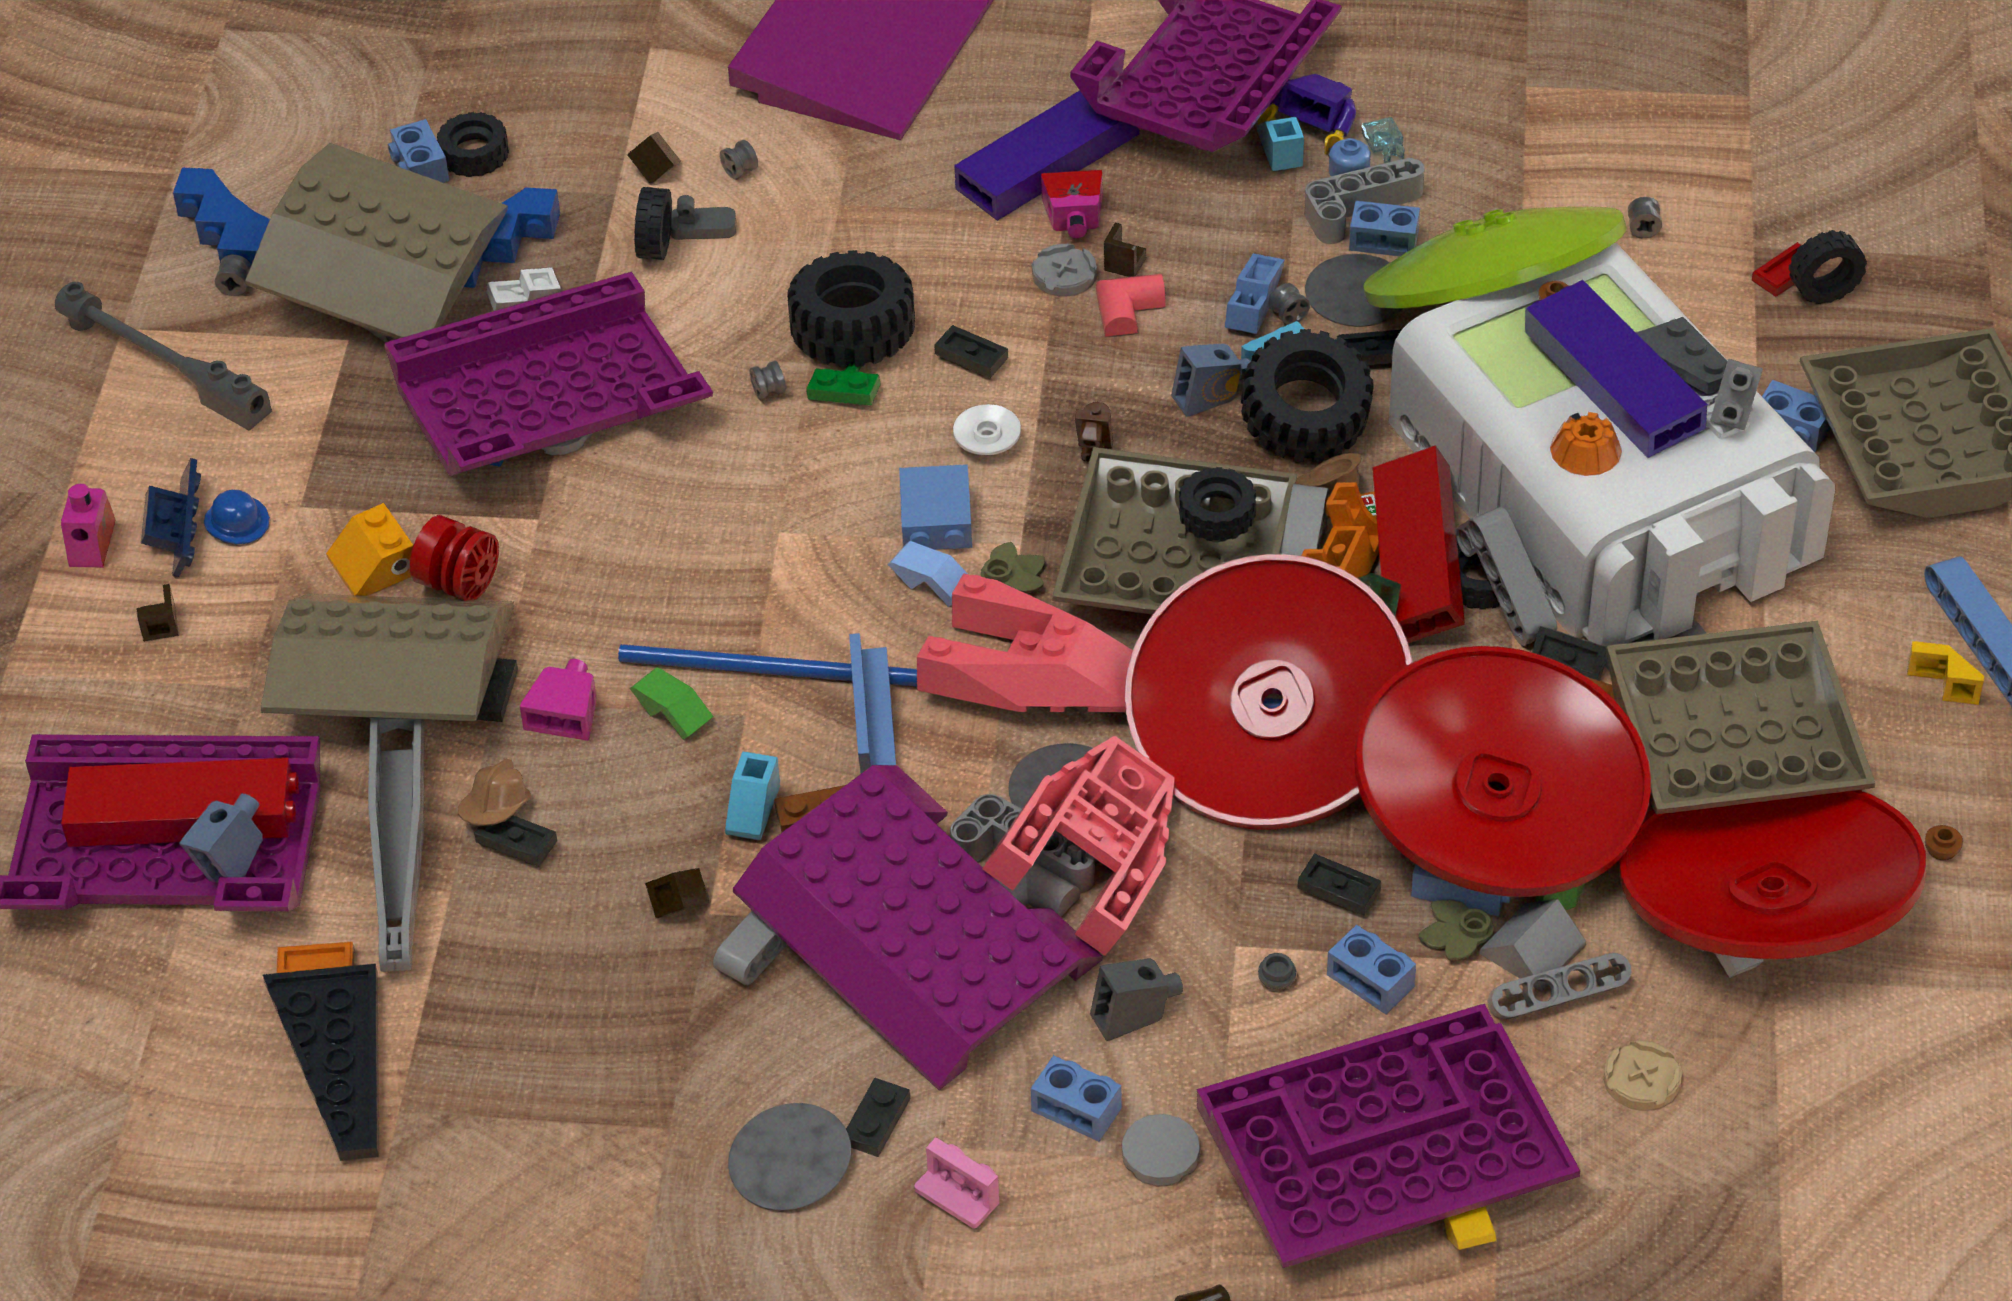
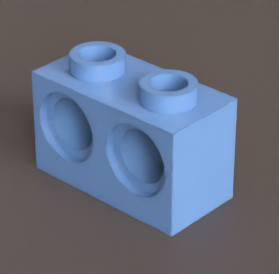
(418, 151)
(1383, 228)
(1799, 411)
(1371, 969)
(1076, 1098)

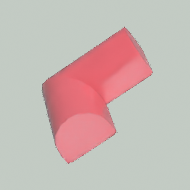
(1122, 296)

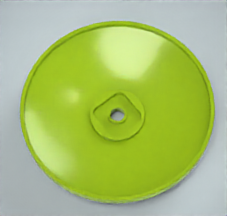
(1494, 254)

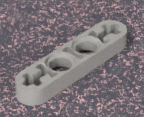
(1560, 989)

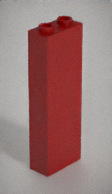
(1419, 541)
(167, 798)

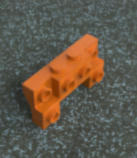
(1354, 532)

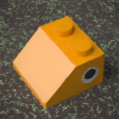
(371, 552)

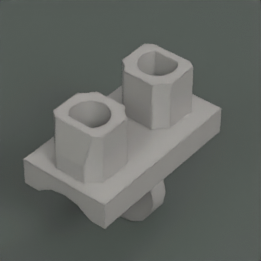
(1736, 394)

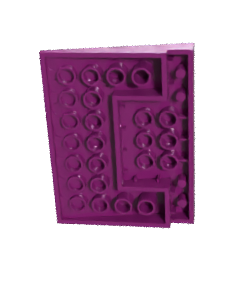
(854, 58)
(1385, 1134)

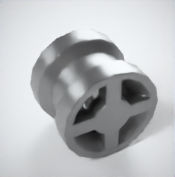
(739, 159)
(1644, 217)
(232, 275)
(1289, 303)
(767, 379)

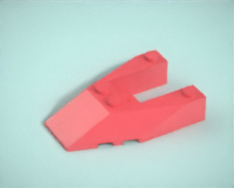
(1050, 663)
(1113, 809)

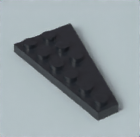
(335, 1038)

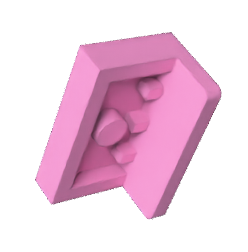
(958, 1184)

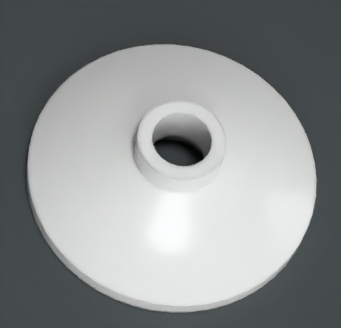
(986, 429)

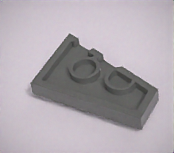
(1687, 353)

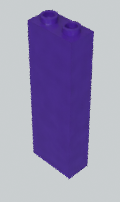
(1055, 141)
(1615, 368)

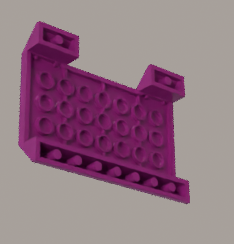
(1204, 68)
(539, 374)
(58, 877)
(908, 922)

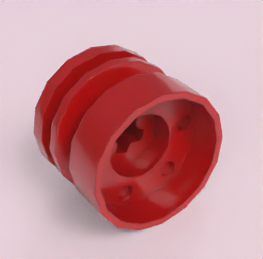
(454, 558)

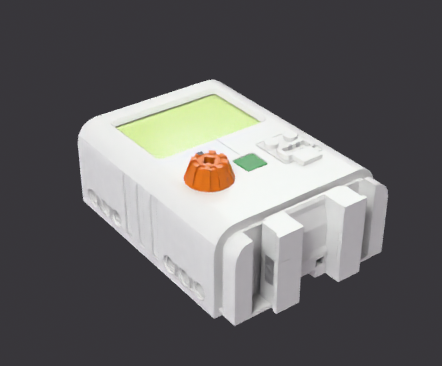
(1605, 527)

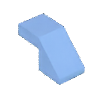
(922, 564)

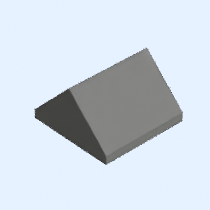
(1535, 941)

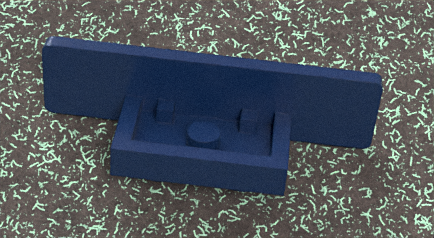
(169, 518)

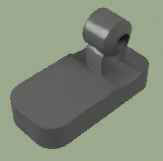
(701, 222)

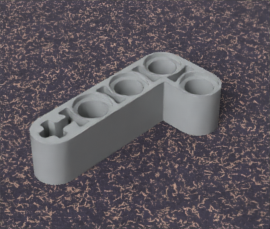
(1334, 197)
(1305, 519)
(1509, 572)
(990, 817)
(748, 950)

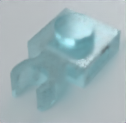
(1385, 137)

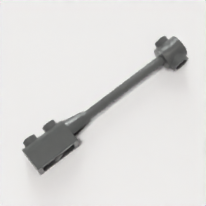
(216, 385)

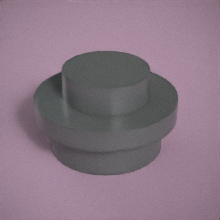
(1277, 971)

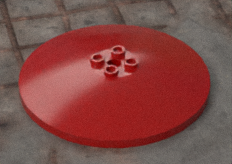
(1229, 644)
(1510, 718)
(1776, 874)

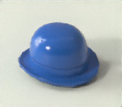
(236, 518)

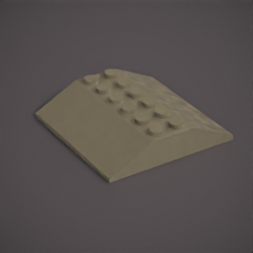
(373, 243)
(1922, 420)
(1129, 535)
(384, 656)
(1739, 717)

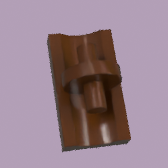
(1093, 428)

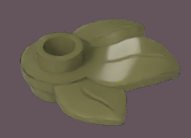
(1013, 569)
(1457, 929)

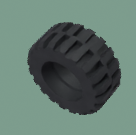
(851, 308)
(1312, 359)

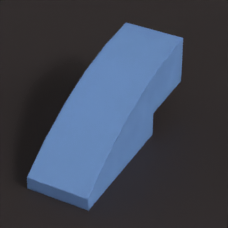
(1253, 289)

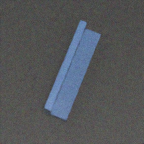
(872, 705)

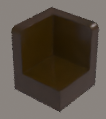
(653, 157)
(1121, 256)
(160, 619)
(677, 892)

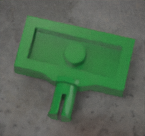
(843, 386)

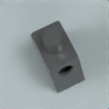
(1131, 996)

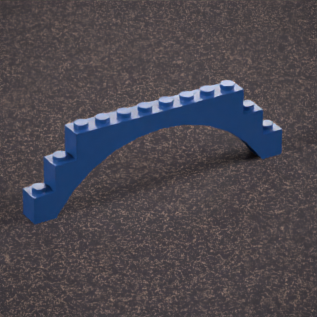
(239, 230)

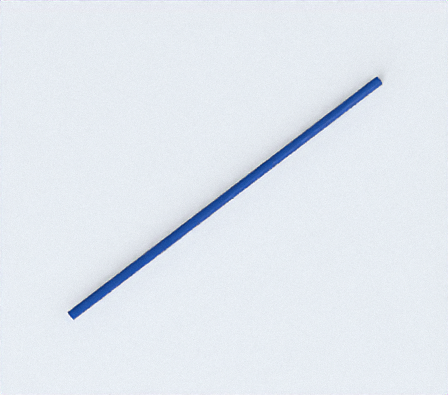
(770, 665)

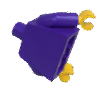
(1316, 102)

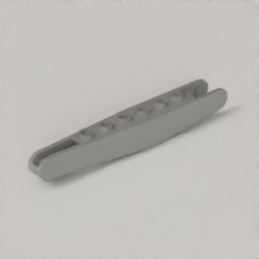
(396, 836)

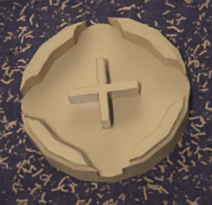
(1642, 1075)

